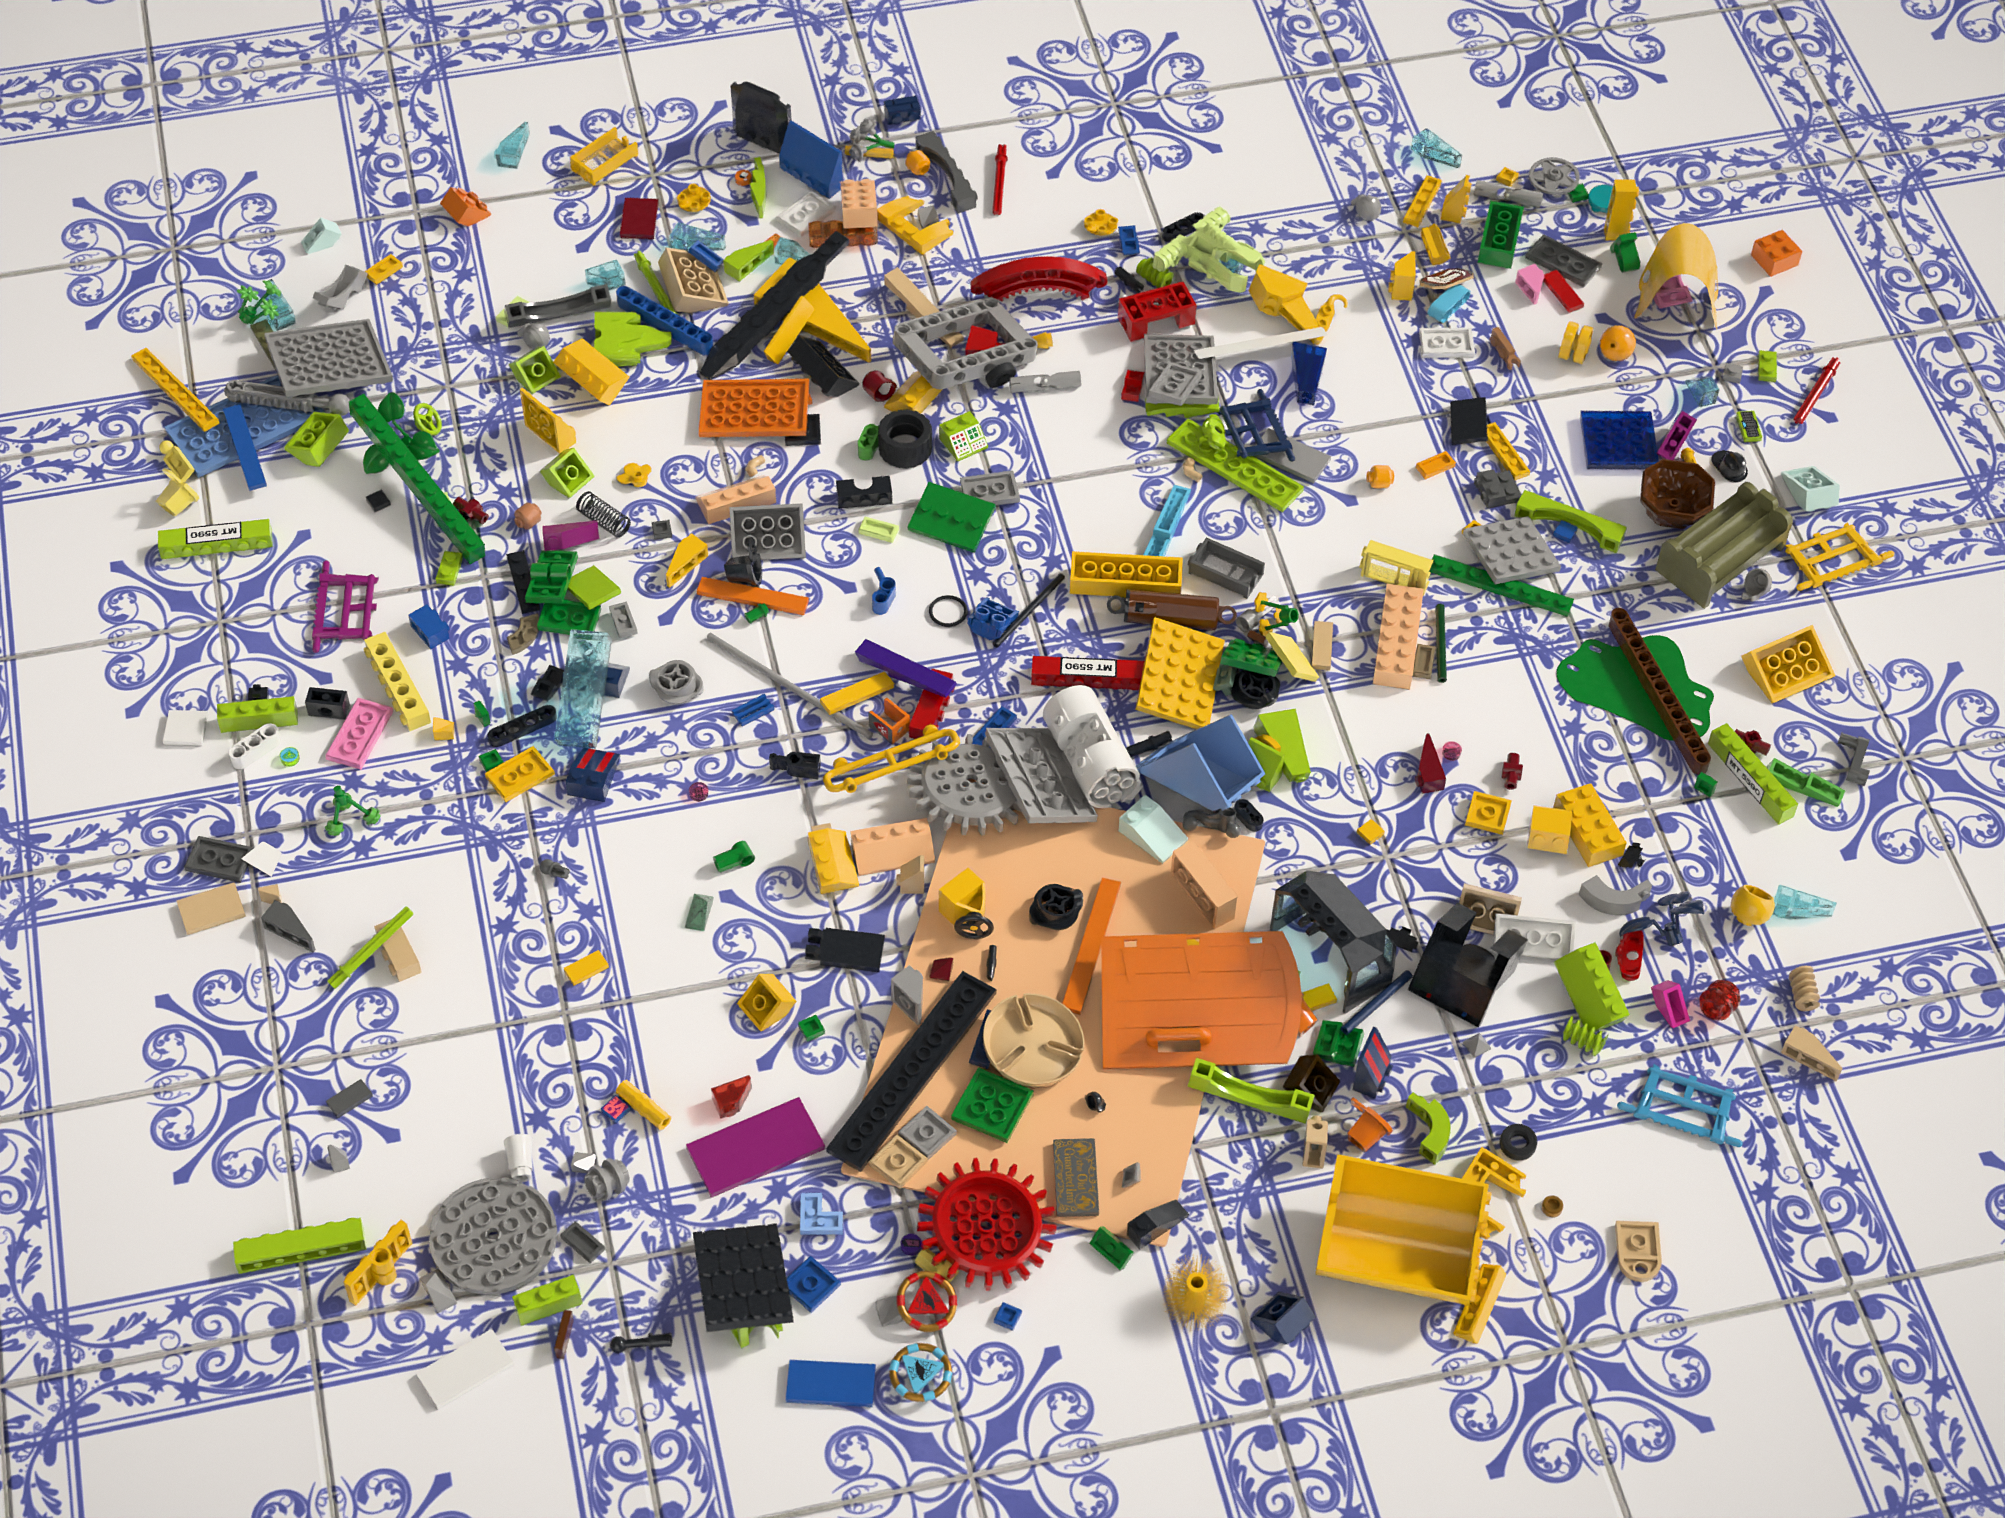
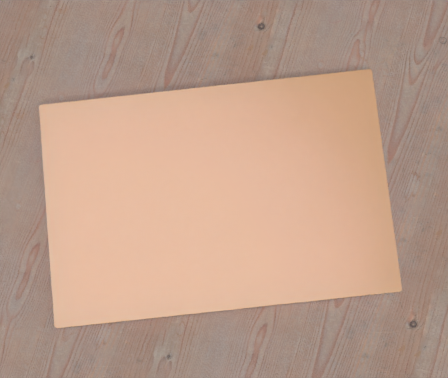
(1147, 1110)

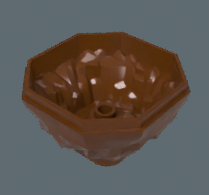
(1677, 493)

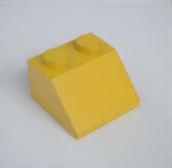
(1403, 278)
(1549, 829)
(766, 1001)

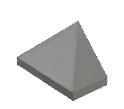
(438, 1291)

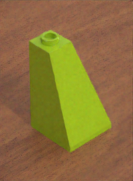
(1286, 730)

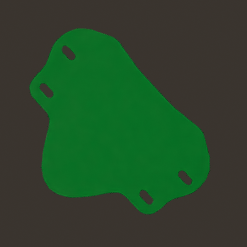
(1612, 685)

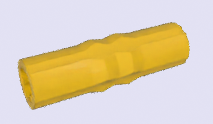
(643, 1104)

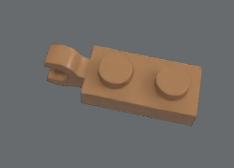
(1504, 348)

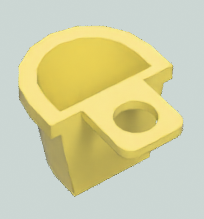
(176, 495)

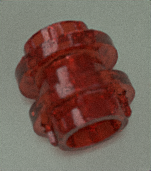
(1720, 1000)

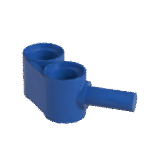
(885, 595)

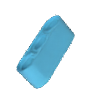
(1449, 302)

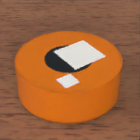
(743, 177)

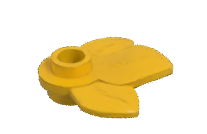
(634, 474)

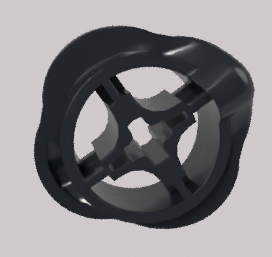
(1254, 694)
(1058, 901)

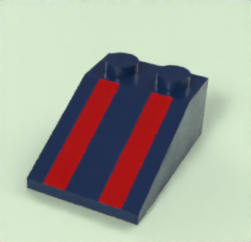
(592, 774)
(1372, 1066)

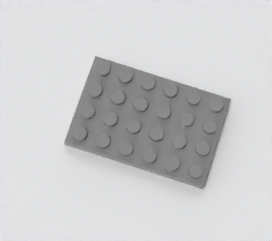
(1179, 349)

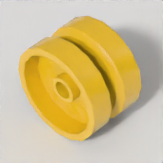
(1578, 343)

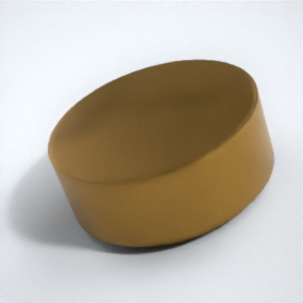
(1552, 1206)

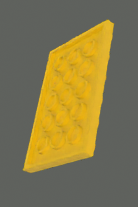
(1179, 674)

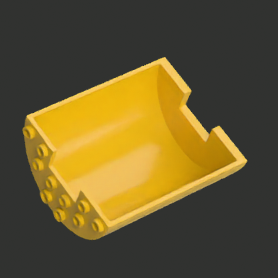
(1403, 1230)

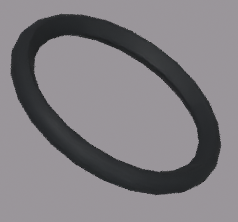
(948, 597)

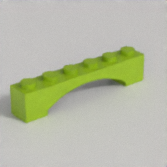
(1607, 533)
(1288, 1104)

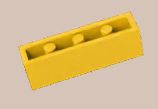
(1620, 208)

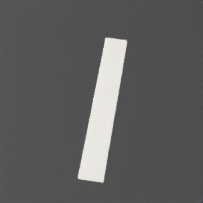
(1260, 342)

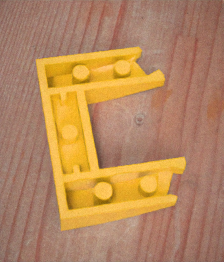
(923, 240)
(1497, 1171)

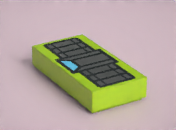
(1749, 426)

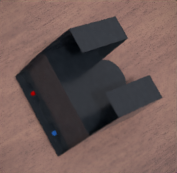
(1467, 975)

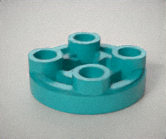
(1599, 198)

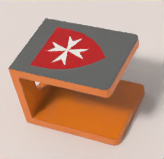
(883, 728)

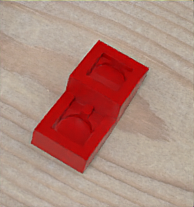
(1132, 385)

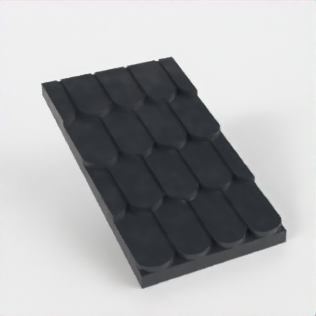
(742, 1277)

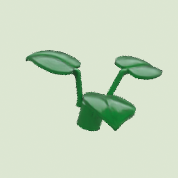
(420, 445)

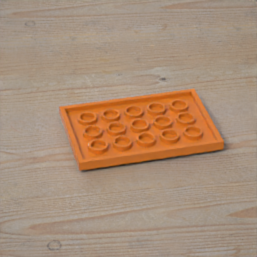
(754, 408)

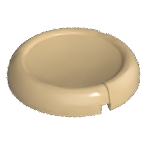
(1033, 1040)

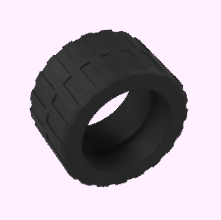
(905, 423)

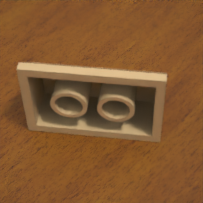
(1487, 904)

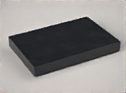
(1468, 421)

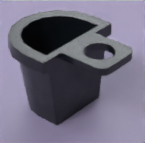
(745, 568)

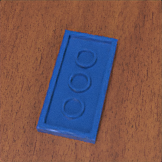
(830, 1383)

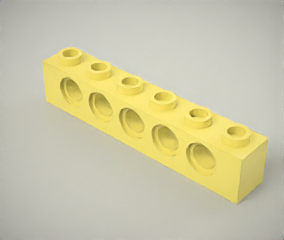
(397, 681)

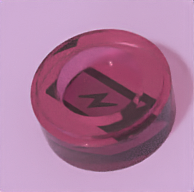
(1451, 751)
(698, 791)

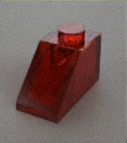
(731, 1096)

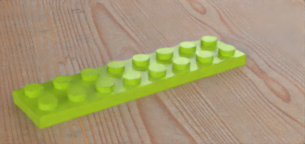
(1246, 473)

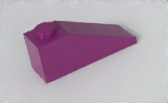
(1676, 436)
(569, 535)

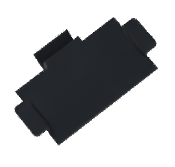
(1631, 856)
(1403, 938)

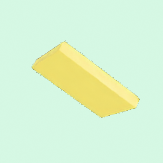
(1292, 657)

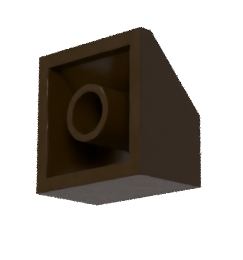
(1314, 1077)

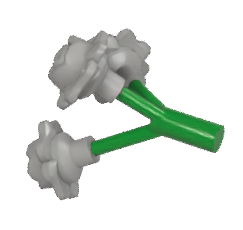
(860, 133)

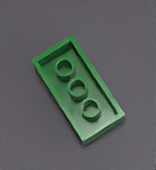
(1500, 234)

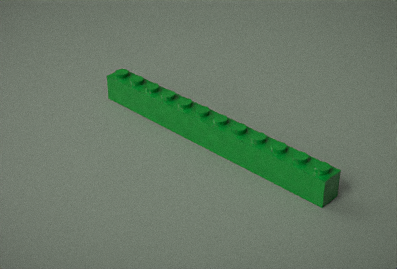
(417, 479)

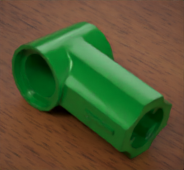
(739, 854)

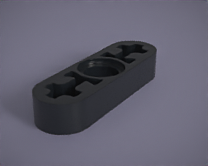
(1173, 230)

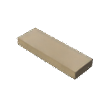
(1322, 645)

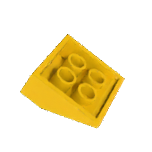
(546, 424)

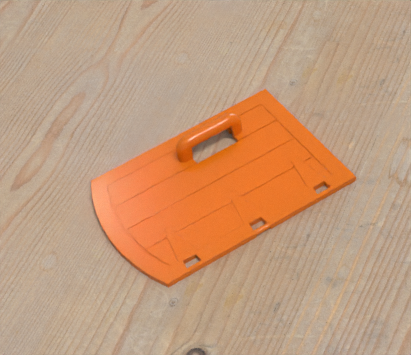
(1232, 989)

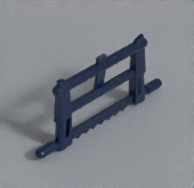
(1245, 409)

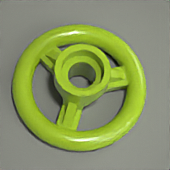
(425, 422)

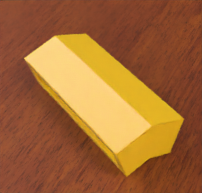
(1435, 244)

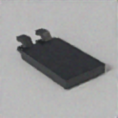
(846, 949)

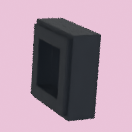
(378, 500)

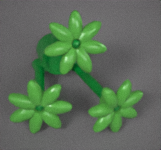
(248, 314)

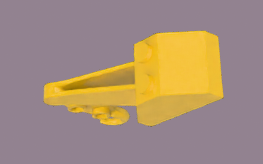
(1282, 295)

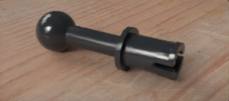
(619, 1344)

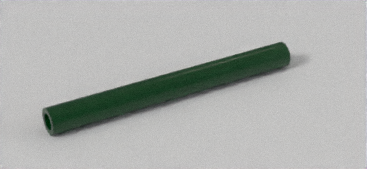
(1441, 643)

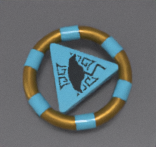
(920, 1372)

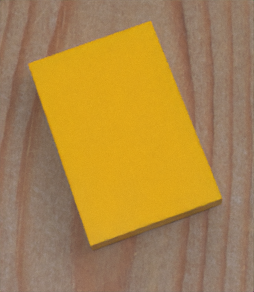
(519, 774)

